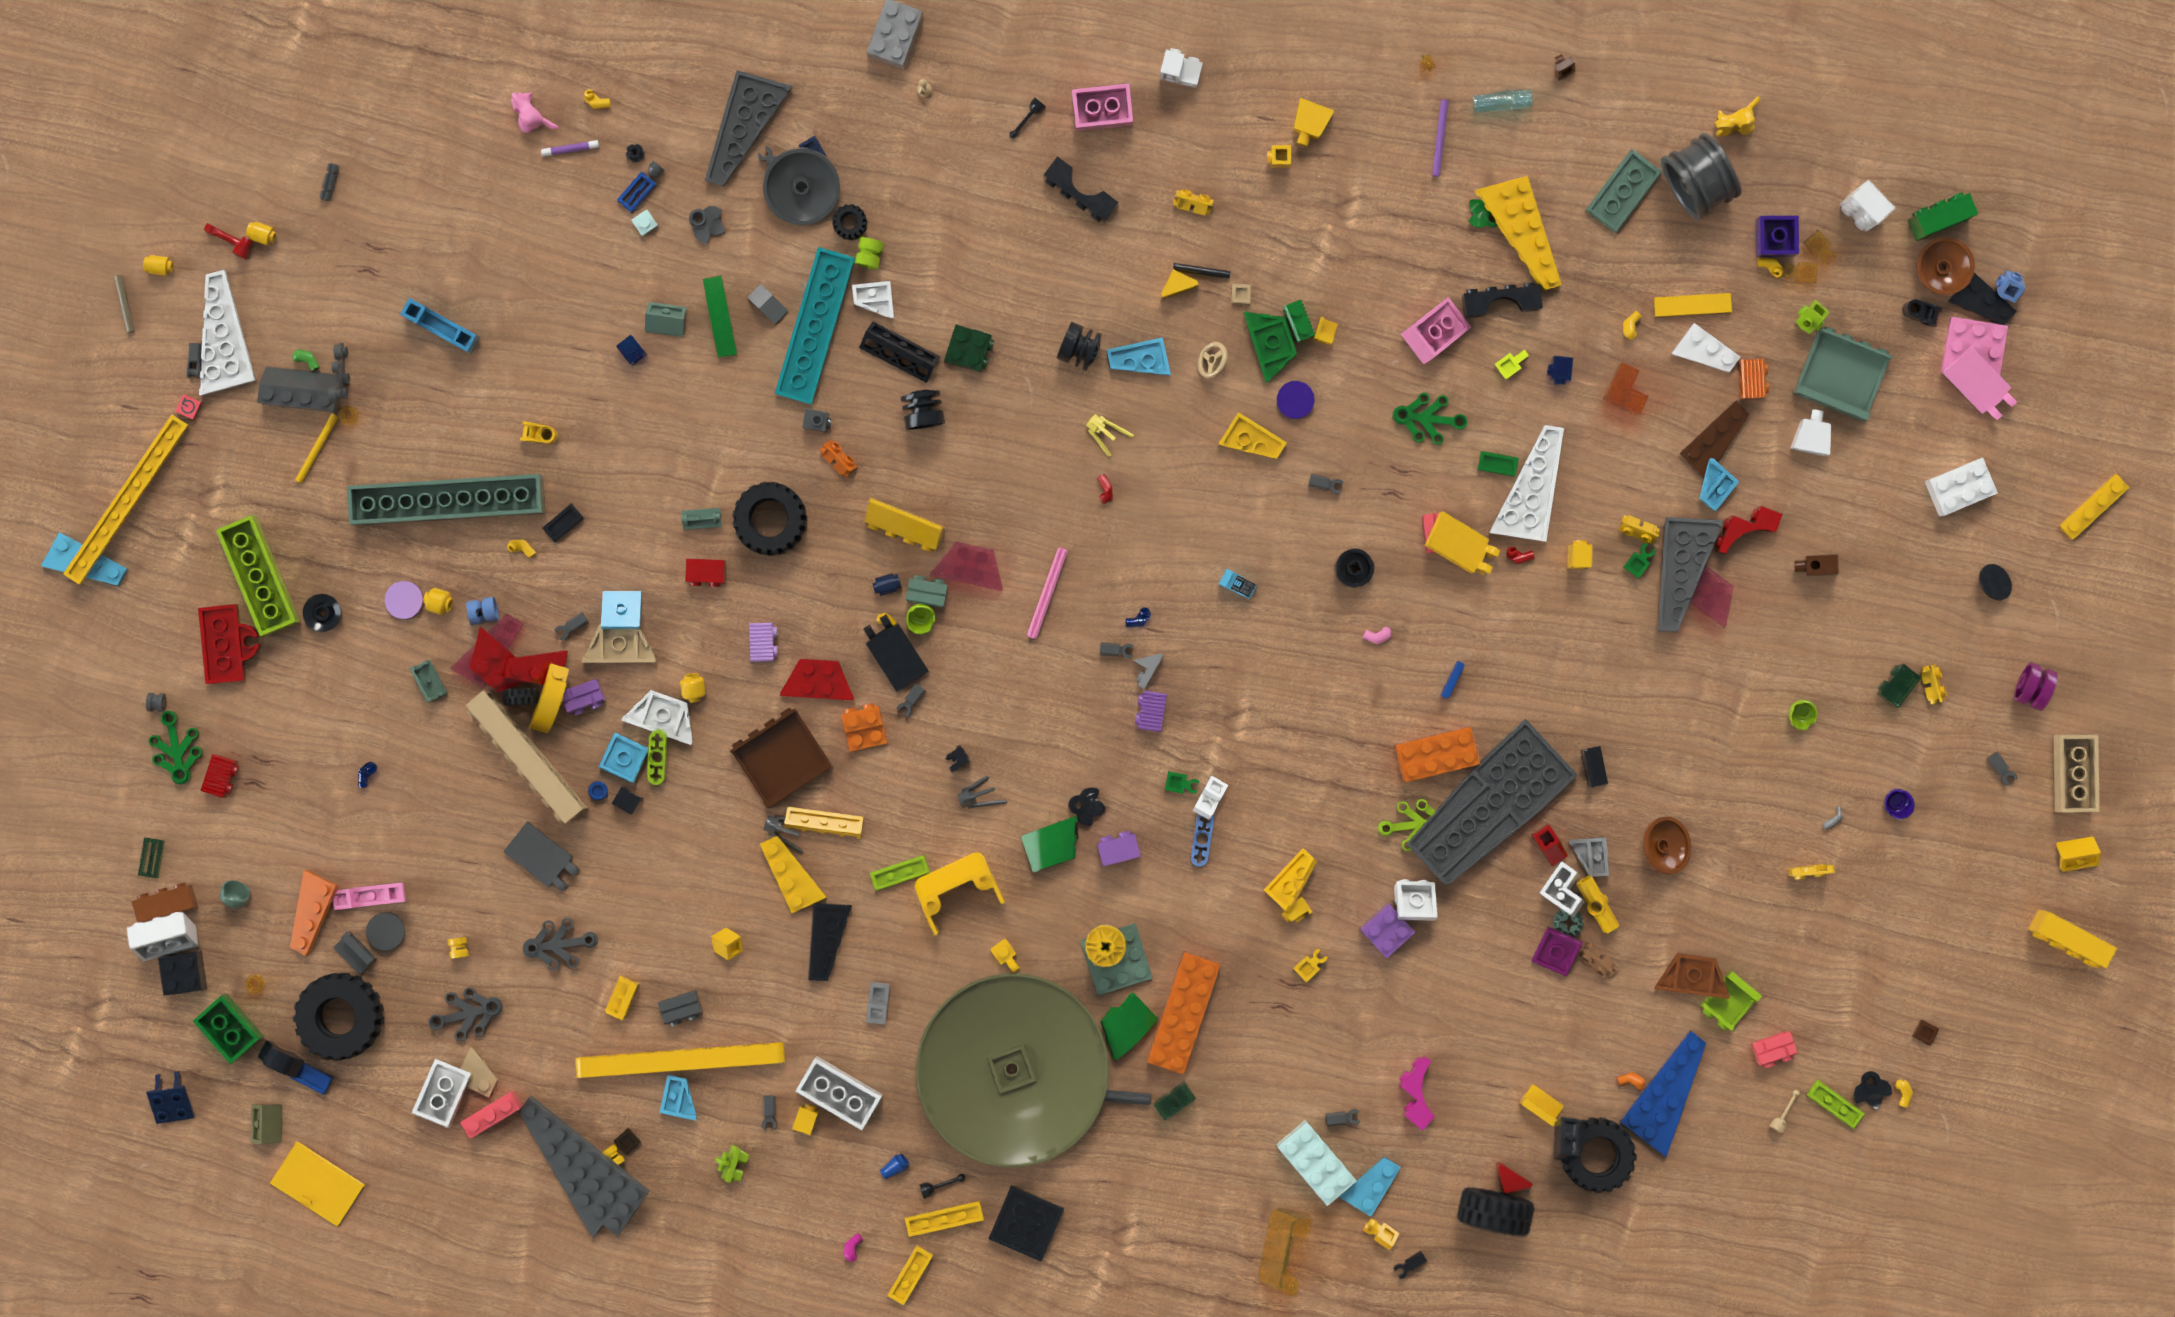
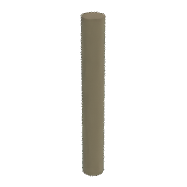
(124, 303)

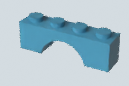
(440, 325)

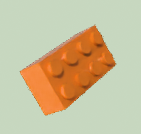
(1437, 754)

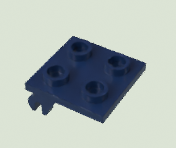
(171, 1103)

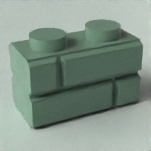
(927, 592)

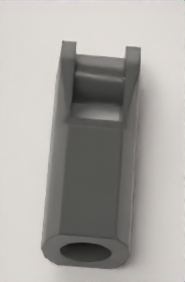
(194, 356)

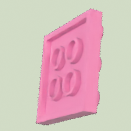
(1984, 337)

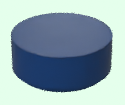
(598, 790)

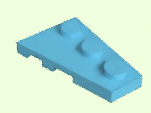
(1140, 357)

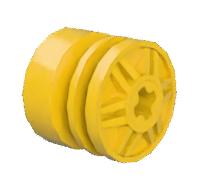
(1107, 934)

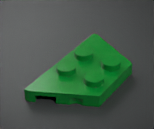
(1271, 342)

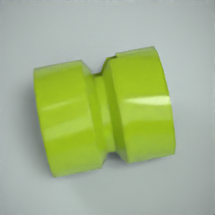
(869, 253)

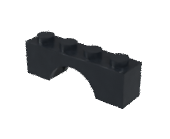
(1099, 205)
(1526, 298)

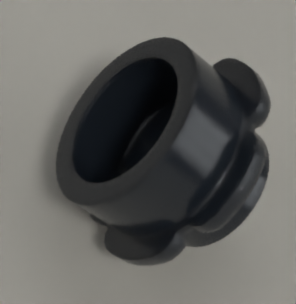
(640, 153)

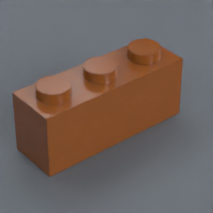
(164, 902)

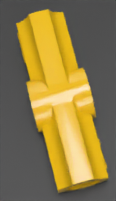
(1593, 894)

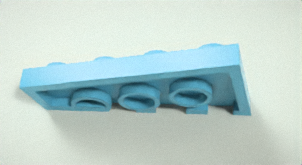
(65, 549)

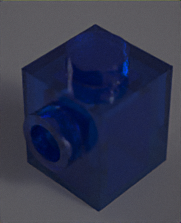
(1560, 369)

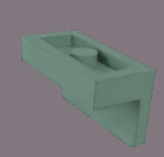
(665, 319)

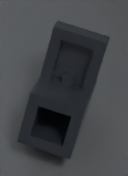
(280, 1060)

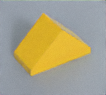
(1177, 284)

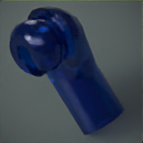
(364, 772)

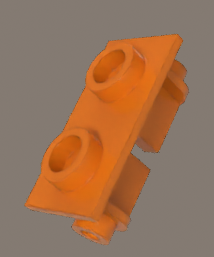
(832, 451)

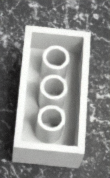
(839, 1092)

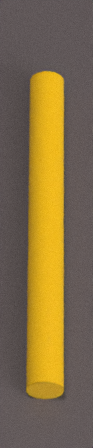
(316, 448)

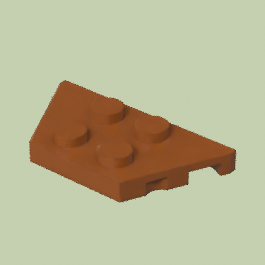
(1693, 976)

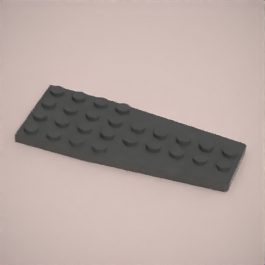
(1491, 802)

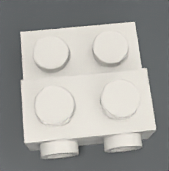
(1415, 900)

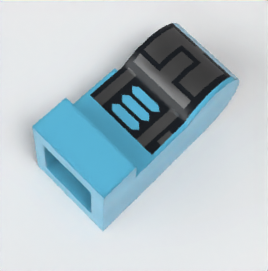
(1237, 584)

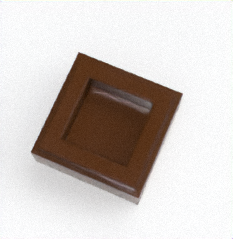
(1925, 1032)

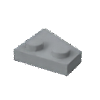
(1592, 855)

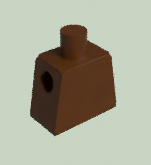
(1827, 565)

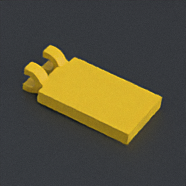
(1460, 544)

